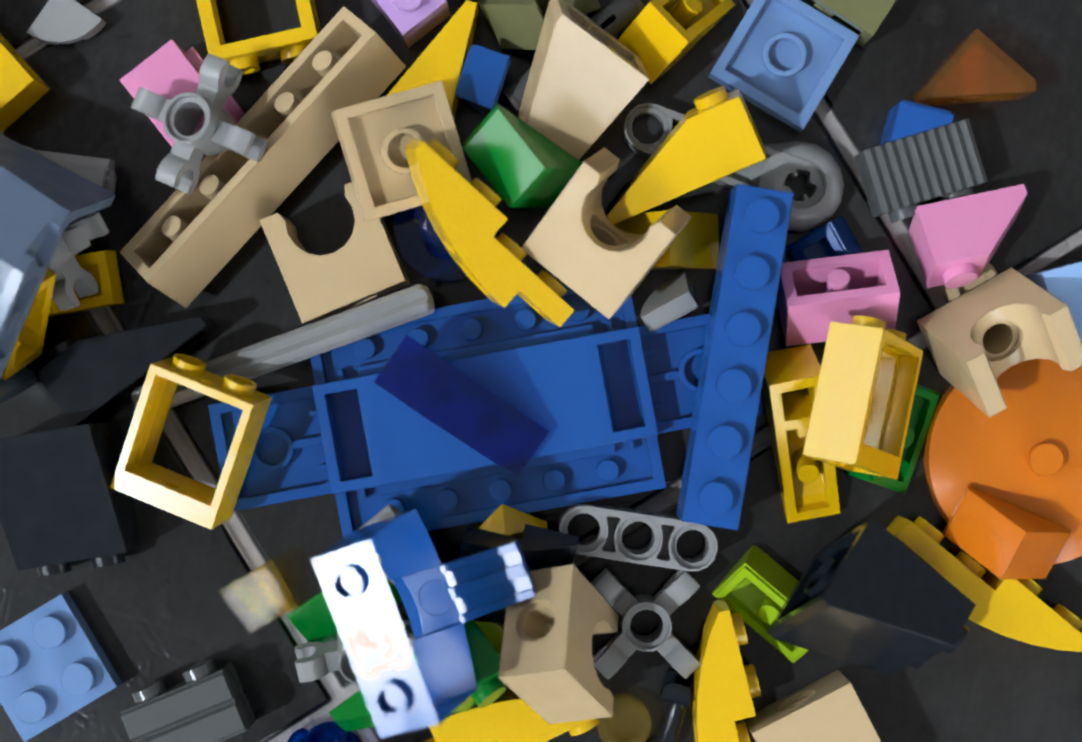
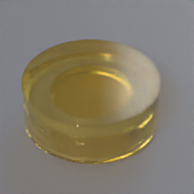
(629, 721)

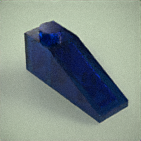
(461, 405)

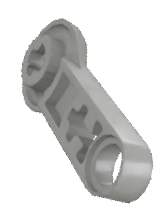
(781, 161)

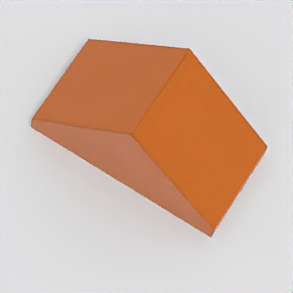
(1004, 536)

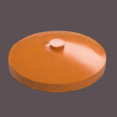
(1020, 454)

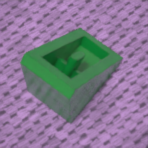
(519, 160)

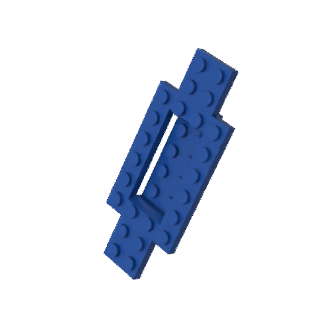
(590, 383)

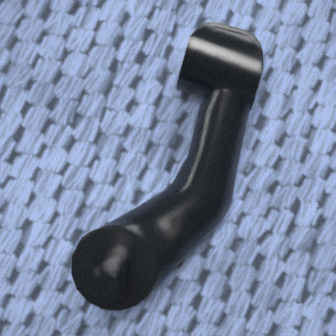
(677, 692)

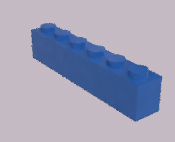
(734, 356)

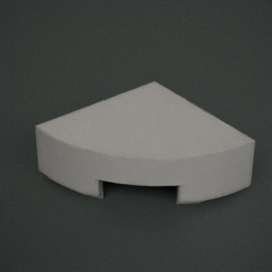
(65, 23)
(669, 301)

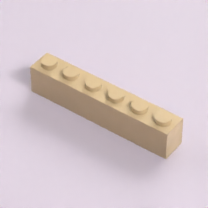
(202, 231)

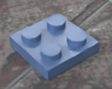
(784, 58)
(51, 666)

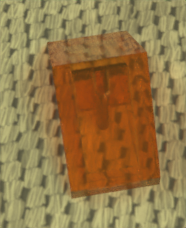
(975, 74)

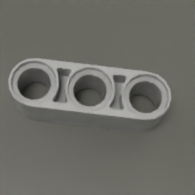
(660, 550)

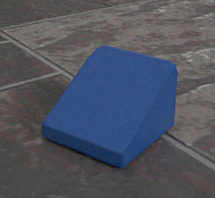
(482, 78)
(911, 119)
(826, 241)

